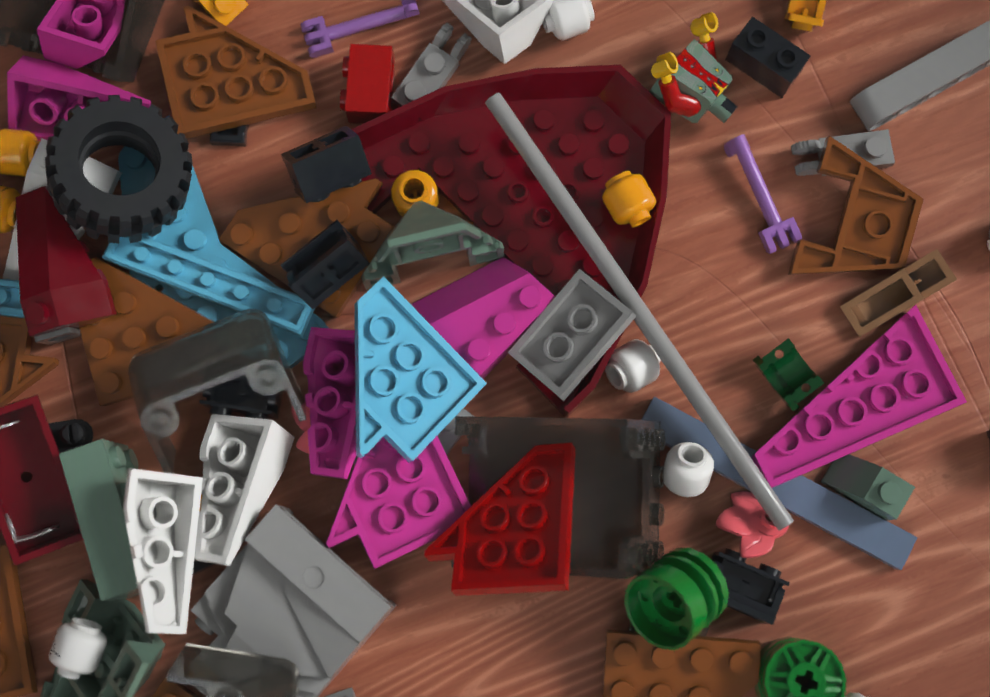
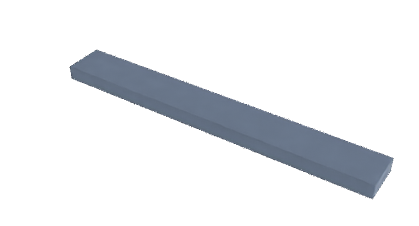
(799, 495)

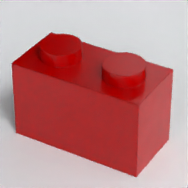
(369, 82)

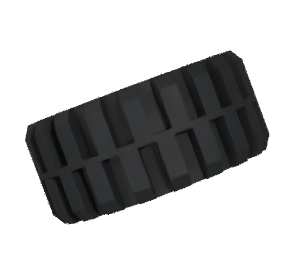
(123, 125)

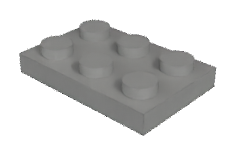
(572, 334)

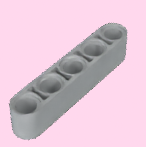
(924, 78)

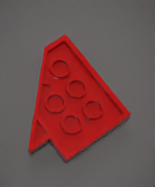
(516, 531)

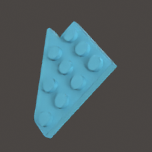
(404, 375)

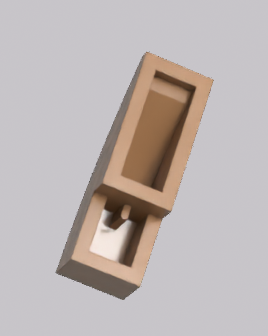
(898, 292)

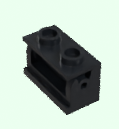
(767, 57)
(327, 164)
(324, 264)
(241, 398)
(751, 589)

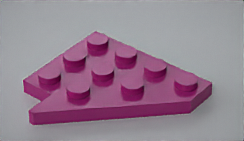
(397, 502)

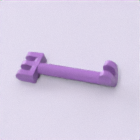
(325, 34)
(777, 227)

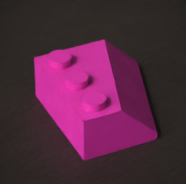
(486, 312)

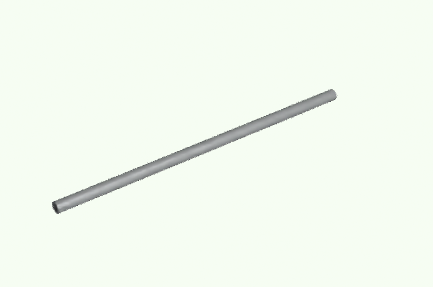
(644, 319)

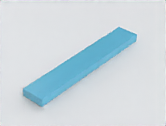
(210, 281)

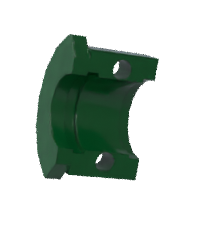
(788, 374)

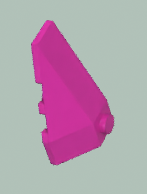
(80, 30)
(45, 90)
(331, 400)

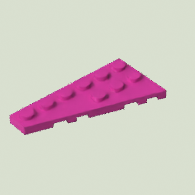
(878, 395)

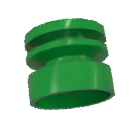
(676, 598)
(793, 656)

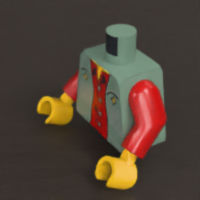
(695, 77)

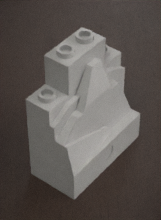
(292, 602)

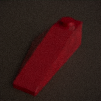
(55, 272)

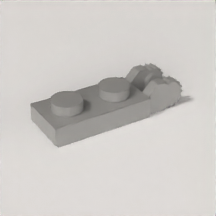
(432, 68)
(871, 146)

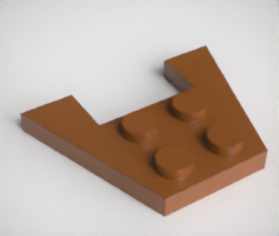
(874, 222)

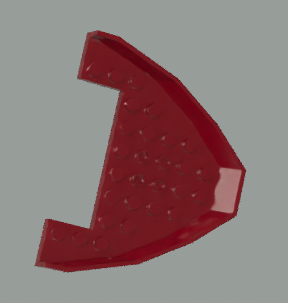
(588, 130)

